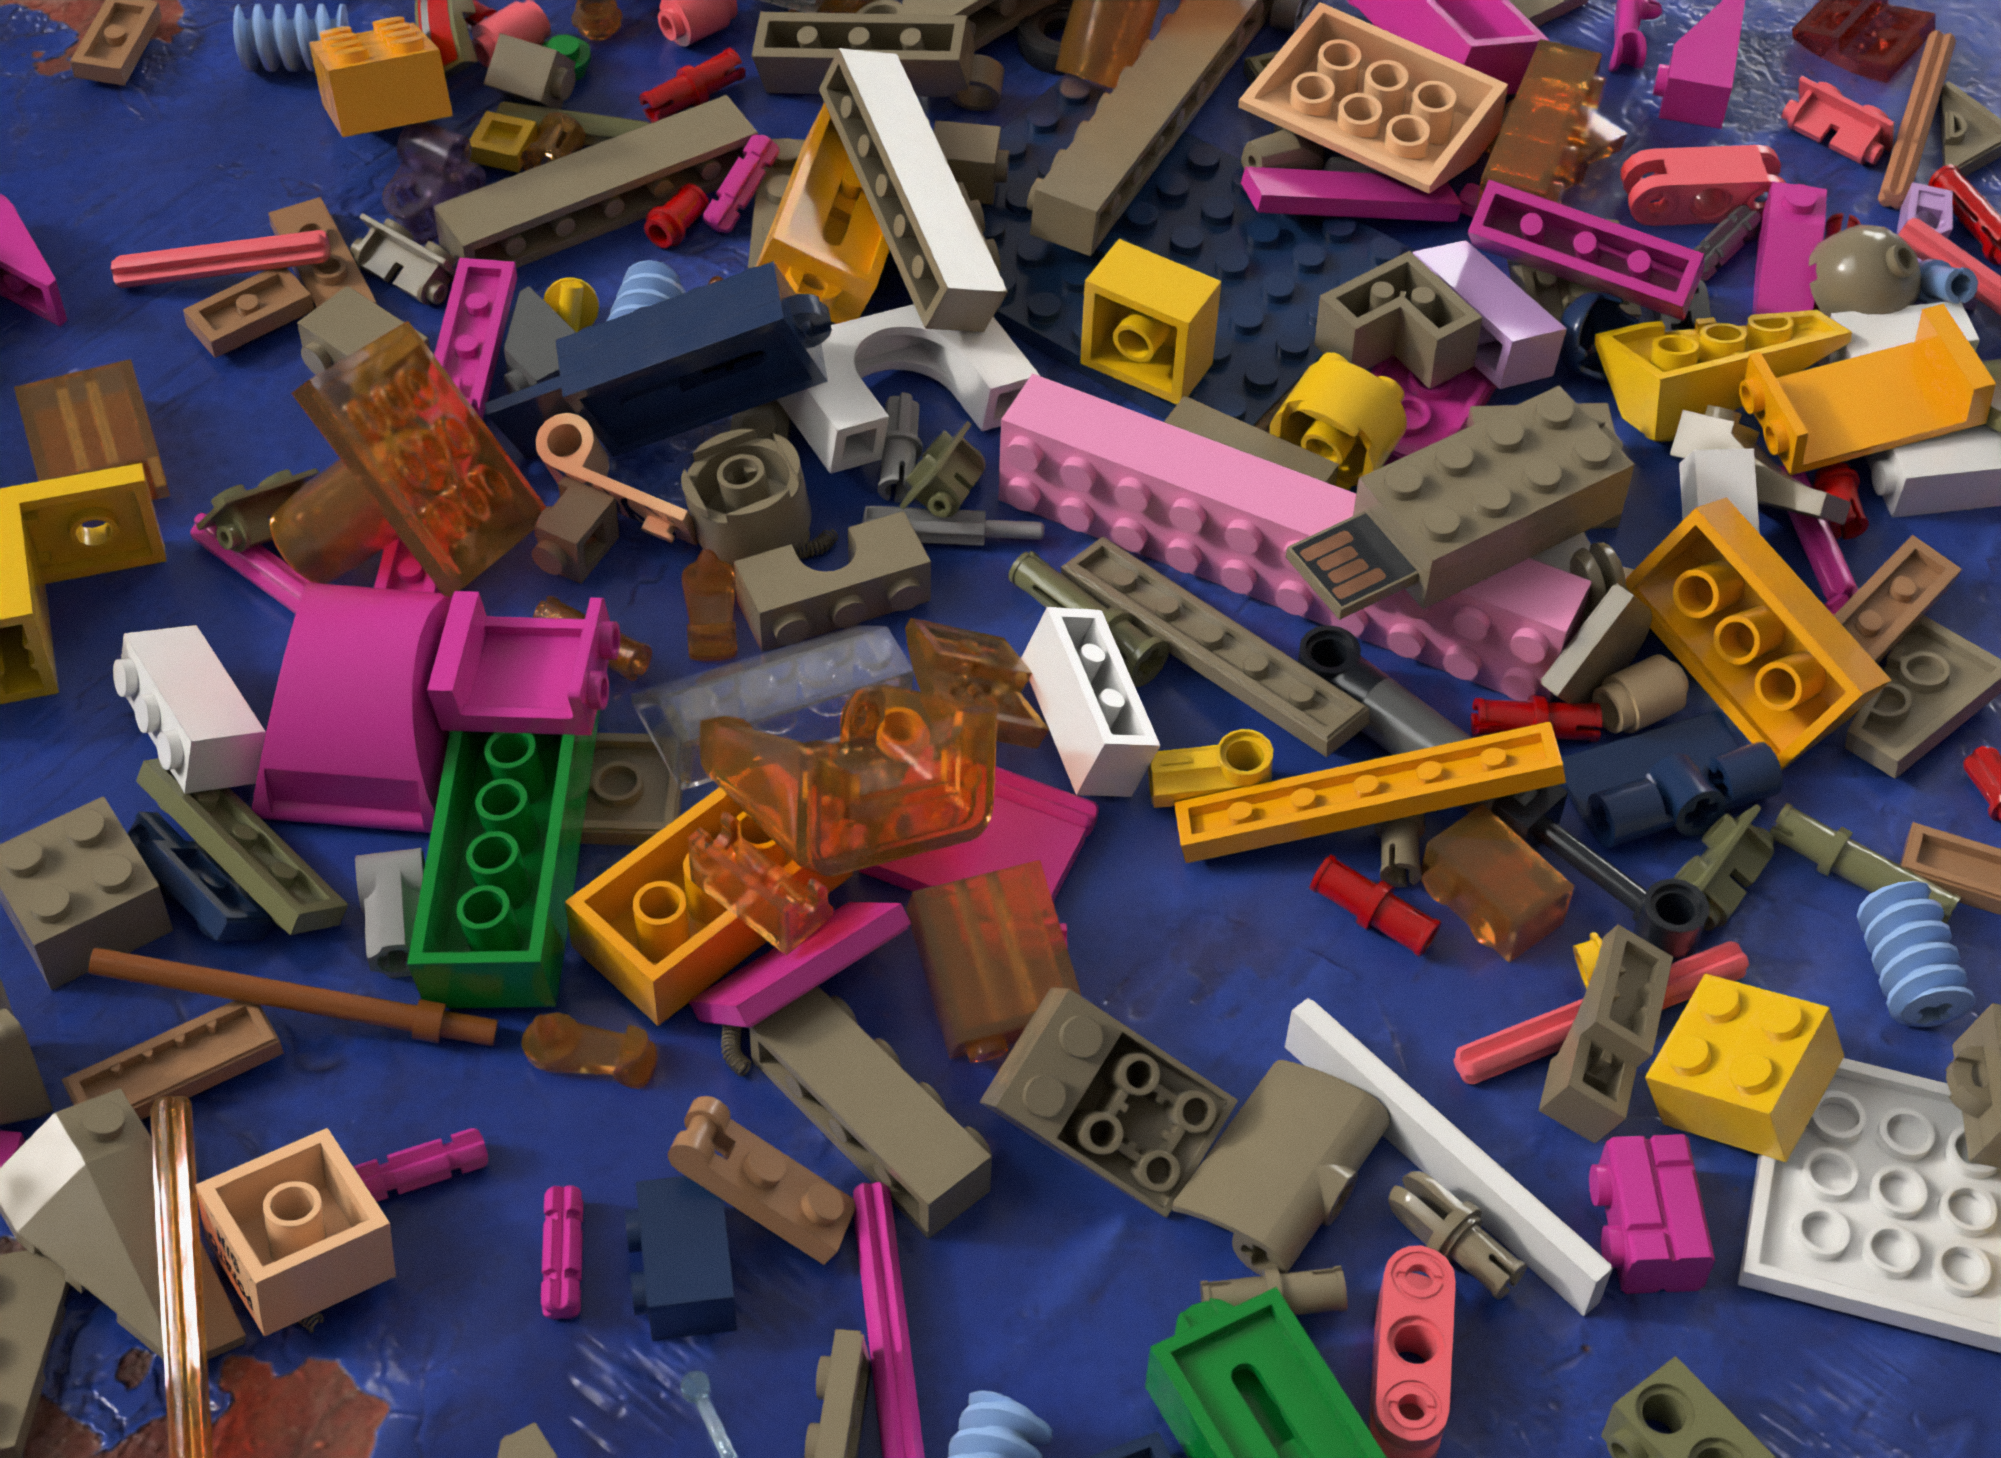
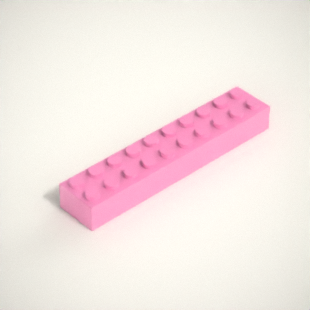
(1236, 515)

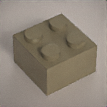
(79, 889)

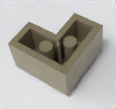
(1402, 314)

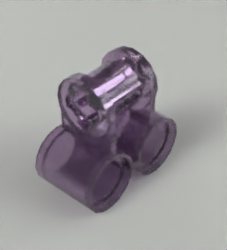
(431, 172)

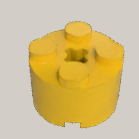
(1343, 417)

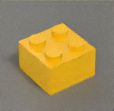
(1149, 321)
(1745, 1066)

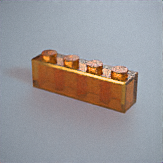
(1547, 121)

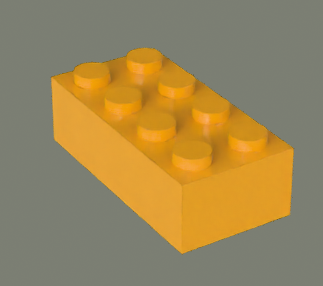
(380, 77)
(660, 931)

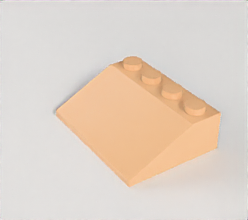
(1379, 99)

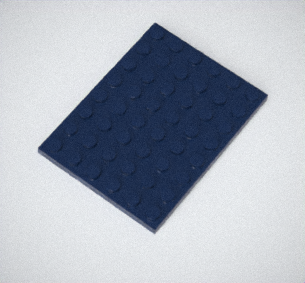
(1198, 218)

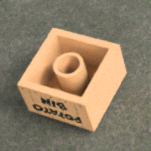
(296, 1231)

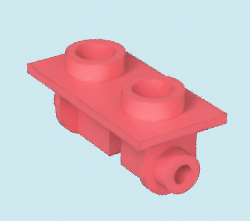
(1860, 129)

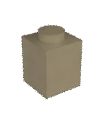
(530, 72)
(974, 157)

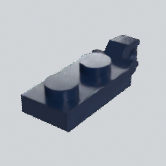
(198, 882)

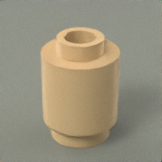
(1642, 694)

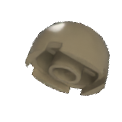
(1865, 272)

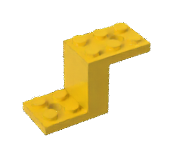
(48, 544)

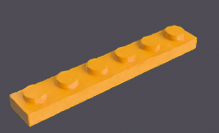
(1369, 792)

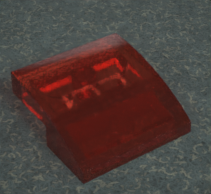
(1864, 35)

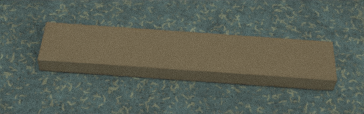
(1220, 647)

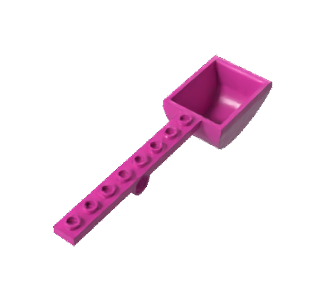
(351, 703)

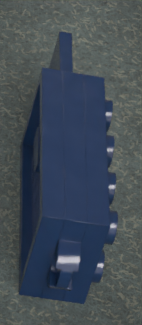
(678, 364)

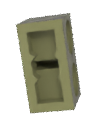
(1691, 1411)

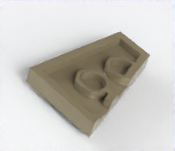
(1932, 691)
(30, 1316)

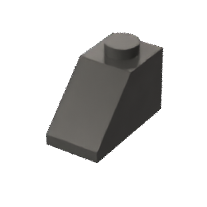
(531, 342)

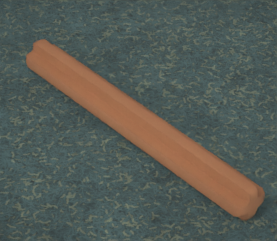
(1917, 119)

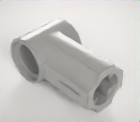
(389, 898)

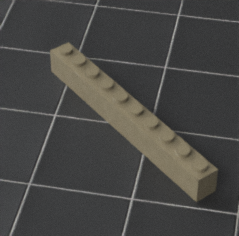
(1140, 120)

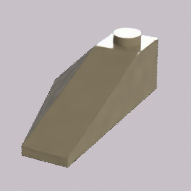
(88, 1204)

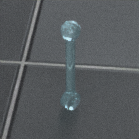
(696, 1389)

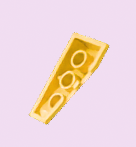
(1667, 372)

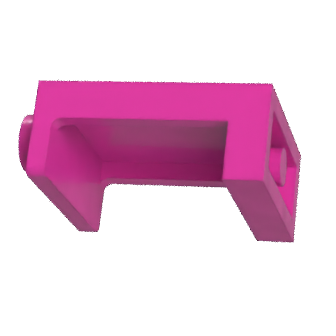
(522, 670)

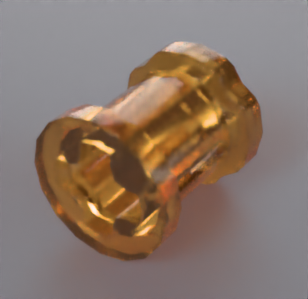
(547, 142)

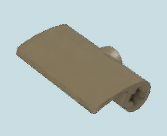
(1285, 1163)

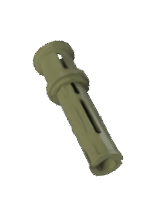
(1140, 653)

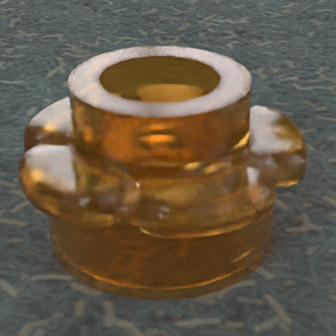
(597, 18)

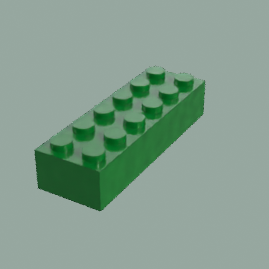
(501, 869)

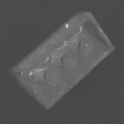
(782, 692)

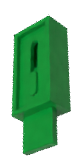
(1252, 1386)

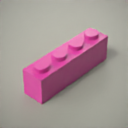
(1586, 249)

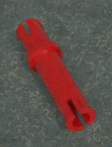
(1972, 210)

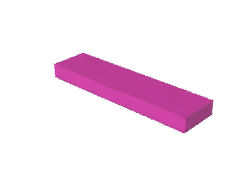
(1346, 195)

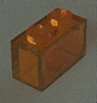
(1495, 883)

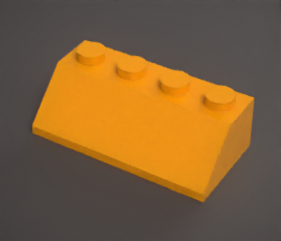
(1753, 632)

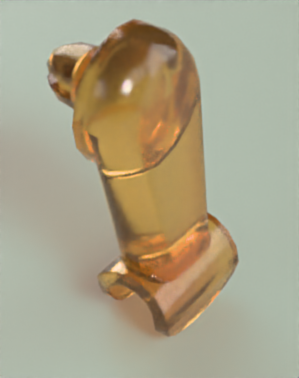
(709, 601)
(566, 1046)

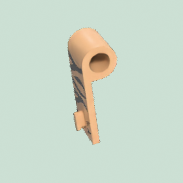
(574, 451)

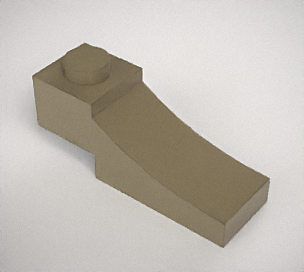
(1775, 487)
(1610, 1037)

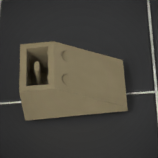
(1108, 1100)

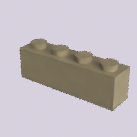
(873, 1109)

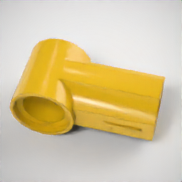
(1210, 769)

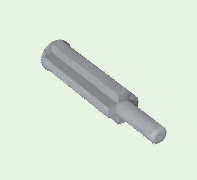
(963, 528)

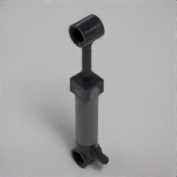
(1407, 724)

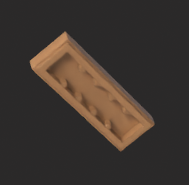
(339, 270)
(182, 1058)

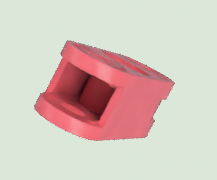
(1698, 182)
(1413, 1316)

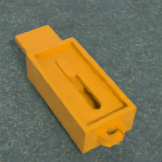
(826, 228)

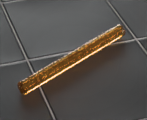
(181, 1279)

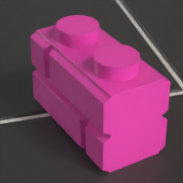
(1653, 1214)

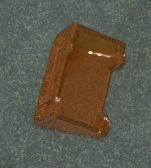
(898, 784)

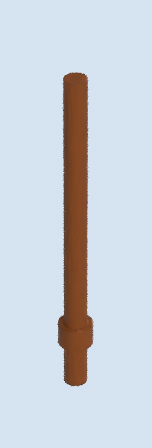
(426, 1020)

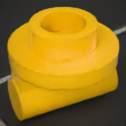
(573, 302)

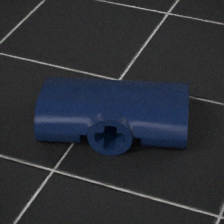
(1669, 780)

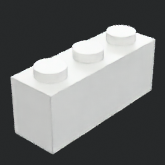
(1090, 702)
(189, 708)

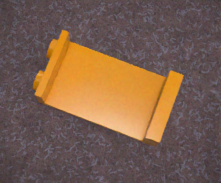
(1871, 398)

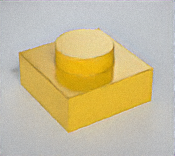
(501, 141)

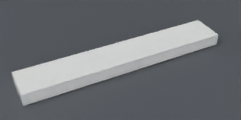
(1455, 1161)

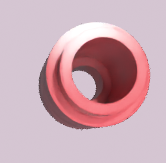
(694, 19)
(517, 20)

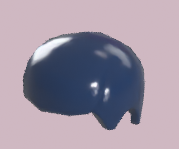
(1584, 318)

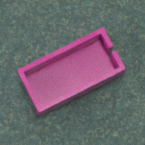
(1476, 33)

